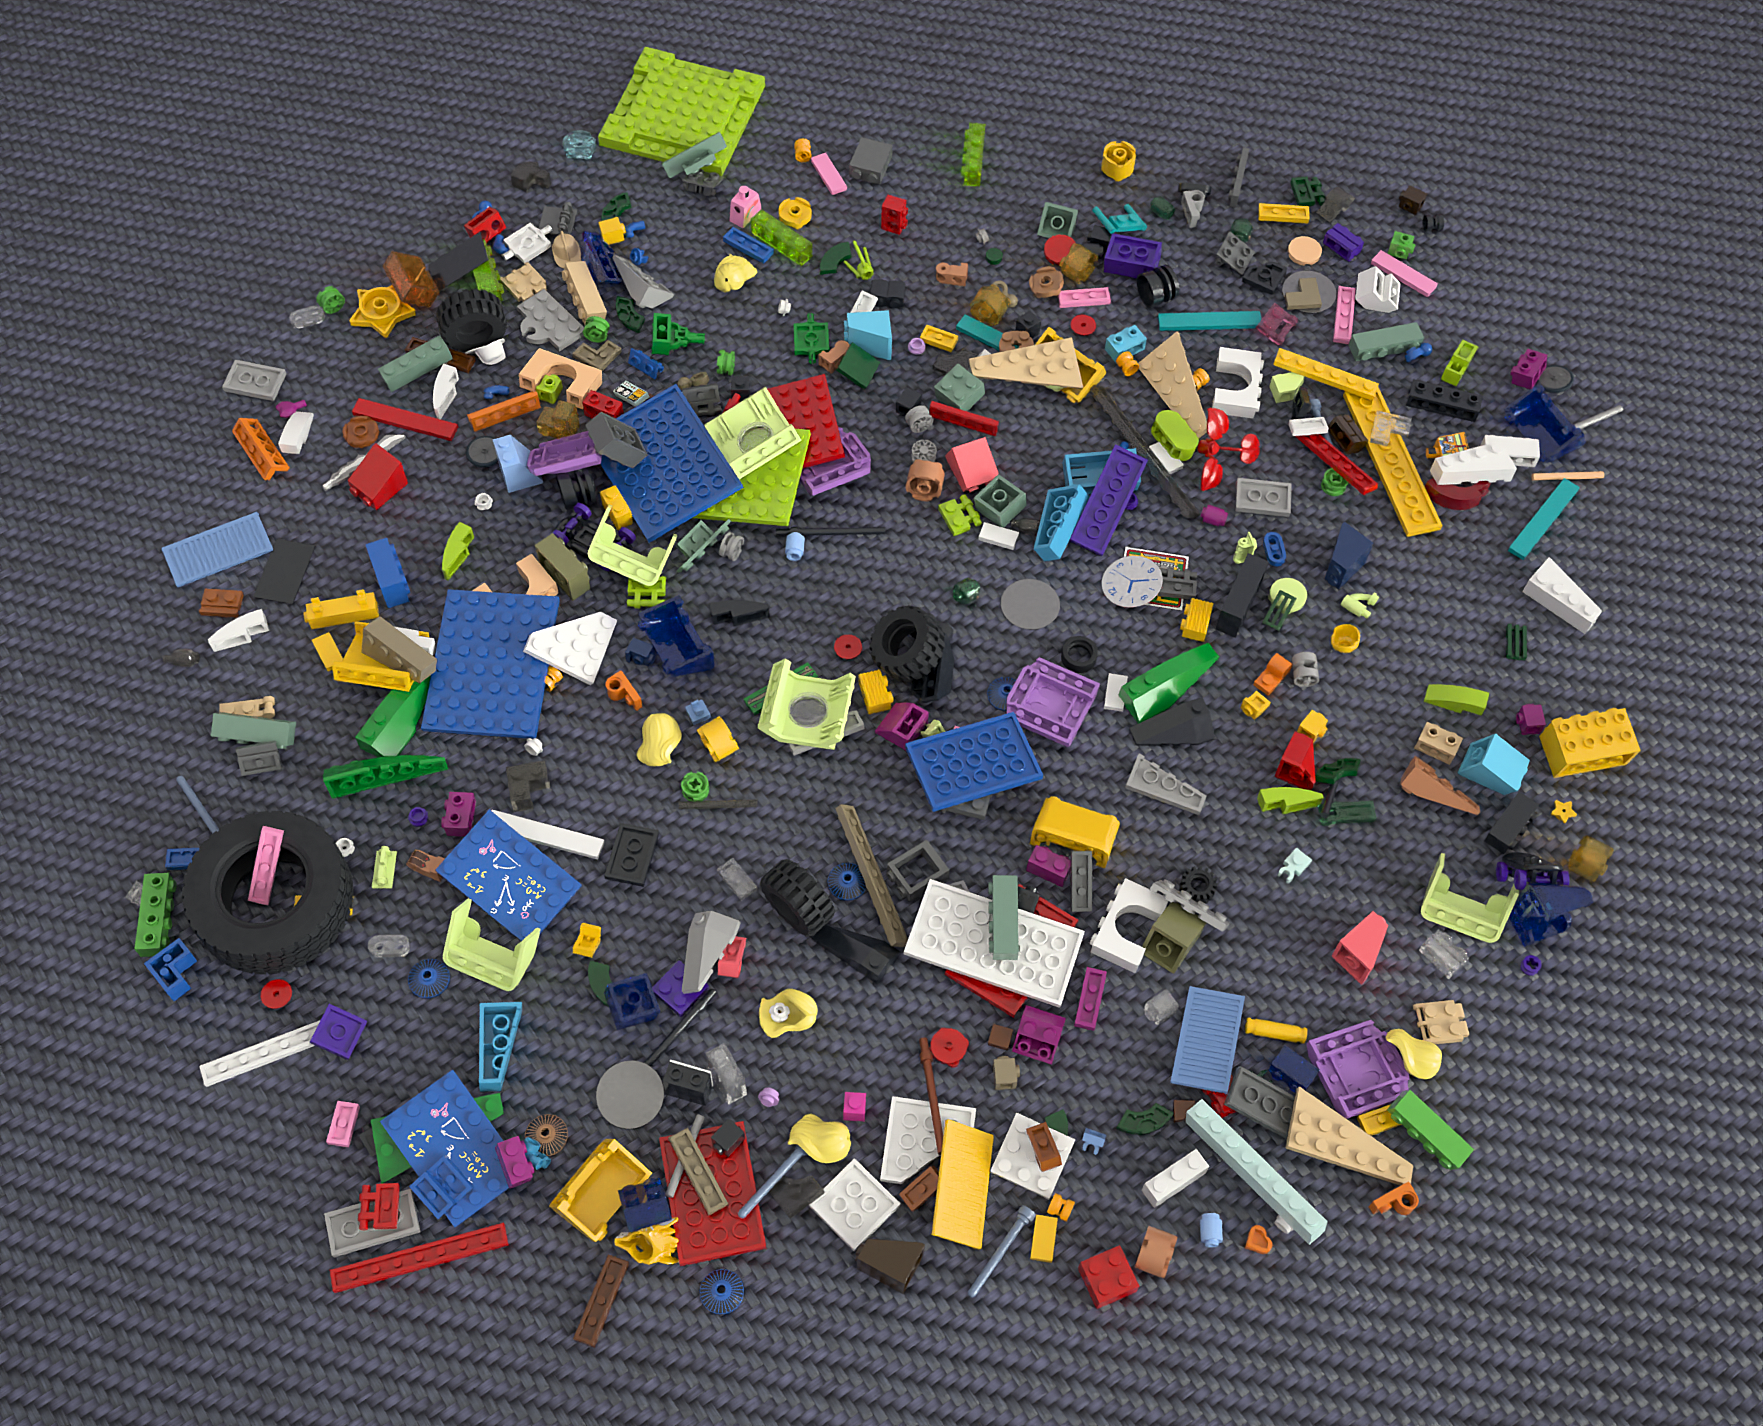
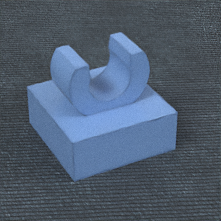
(697, 712)
(1094, 1138)

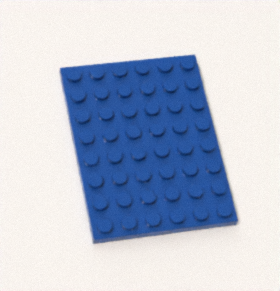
(682, 467)
(481, 671)

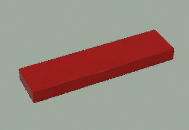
(963, 418)

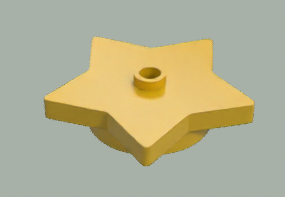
(380, 310)

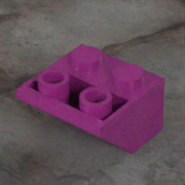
(903, 724)
(1038, 1034)

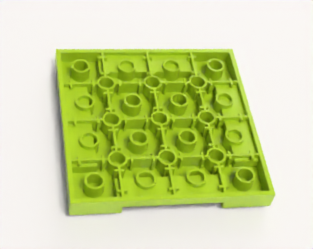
(679, 105)

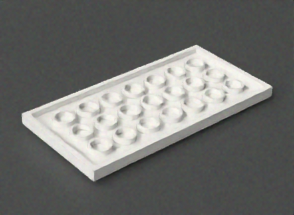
(956, 936)

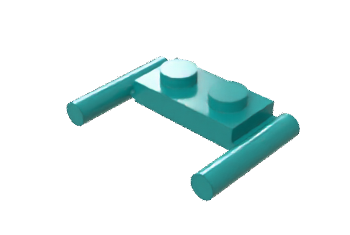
(1121, 223)

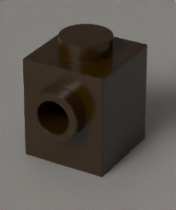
(1412, 199)

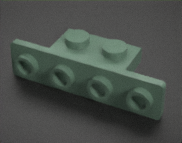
(695, 157)
(696, 540)

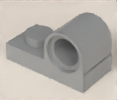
(1192, 204)

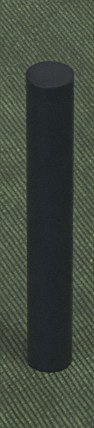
(1329, 799)

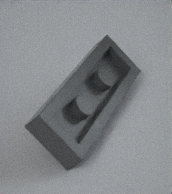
(1081, 881)

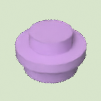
(916, 346)
(769, 1097)

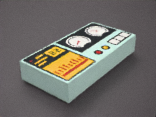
(631, 393)

